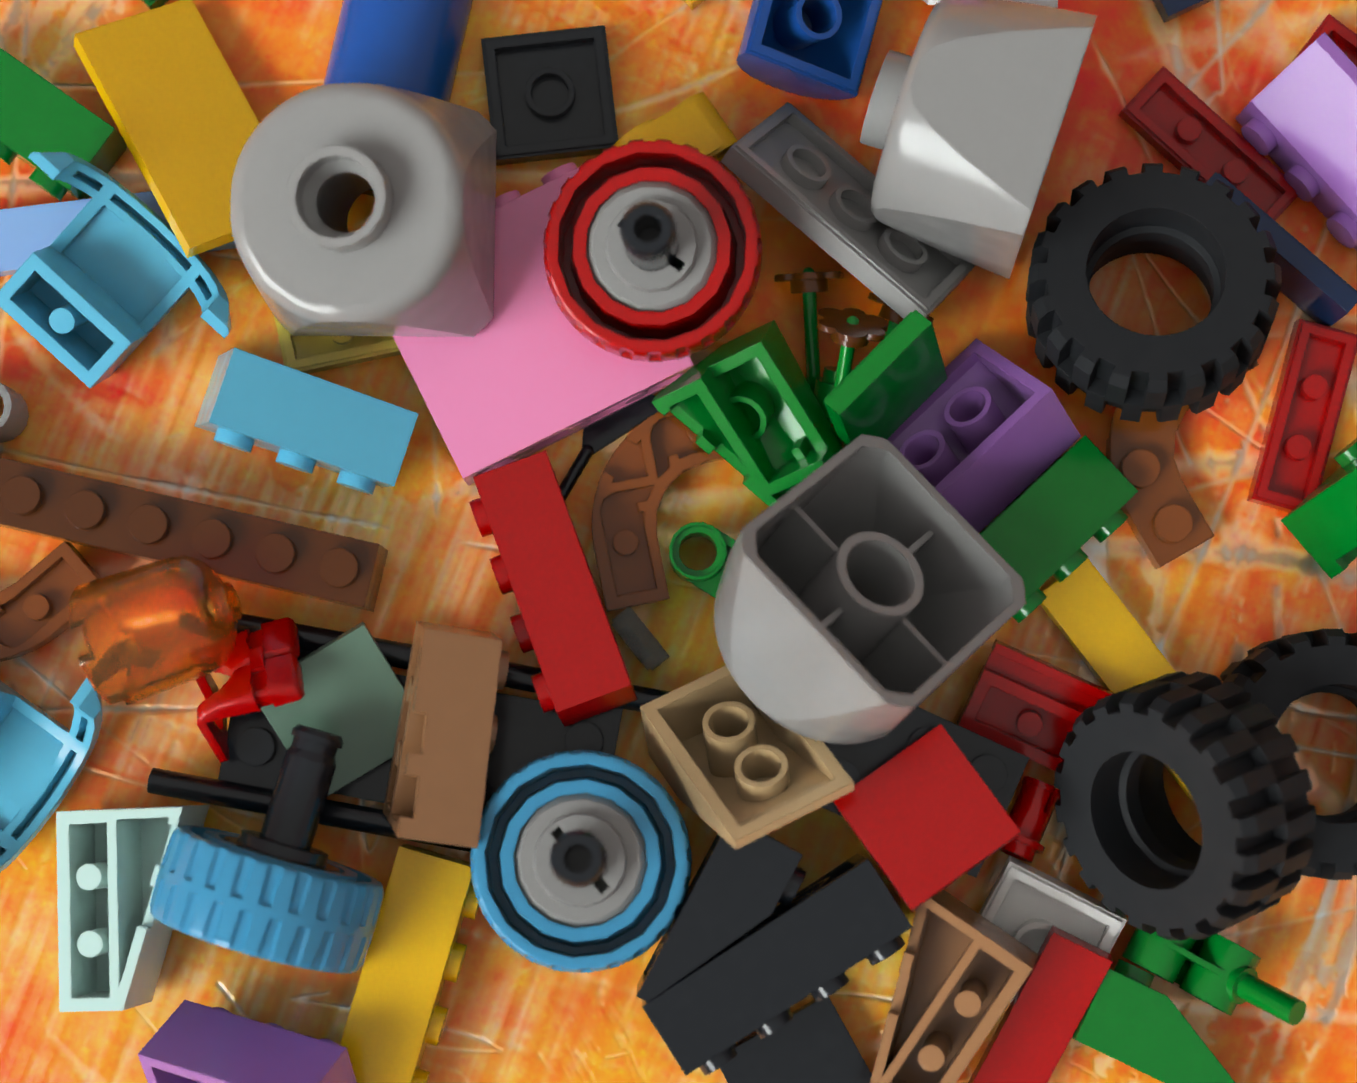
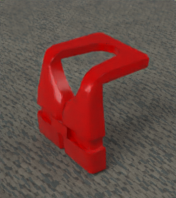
(261, 674)

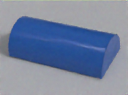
(399, 44)
(809, 45)

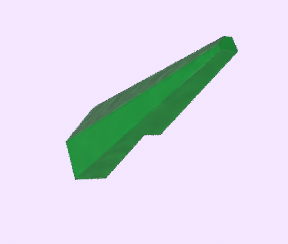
(754, 412)

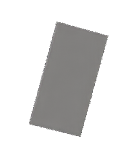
(830, 202)

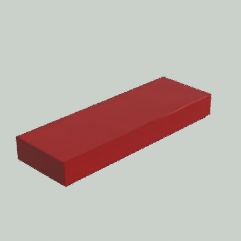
(1199, 139)
(1303, 415)
(1044, 1011)

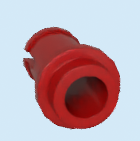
(1031, 815)

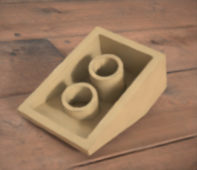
(736, 761)

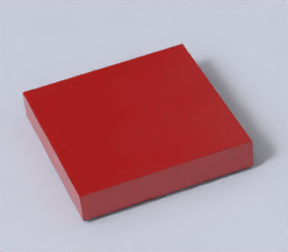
(926, 817)

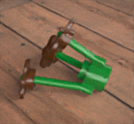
(846, 327)

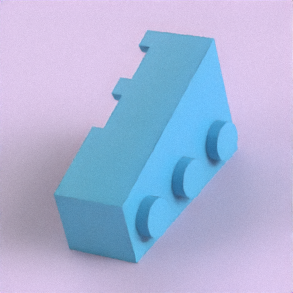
(305, 421)

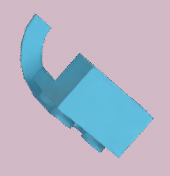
(106, 277)
(39, 762)

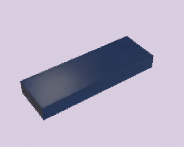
(1304, 276)

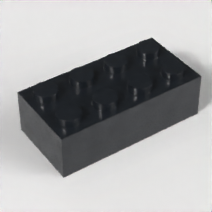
(778, 964)

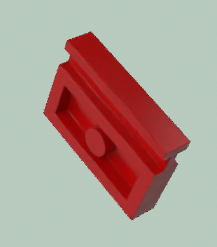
(1027, 703)

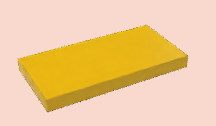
(175, 114)

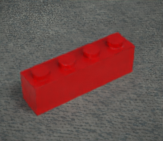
(553, 589)

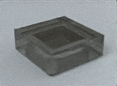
(639, 640)

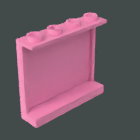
(528, 370)

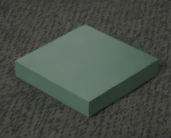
(350, 695)

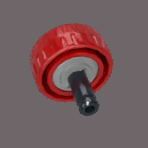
(652, 250)

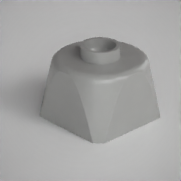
(973, 124)
(431, 237)
(857, 597)

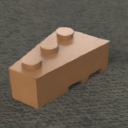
(445, 735)
(948, 993)

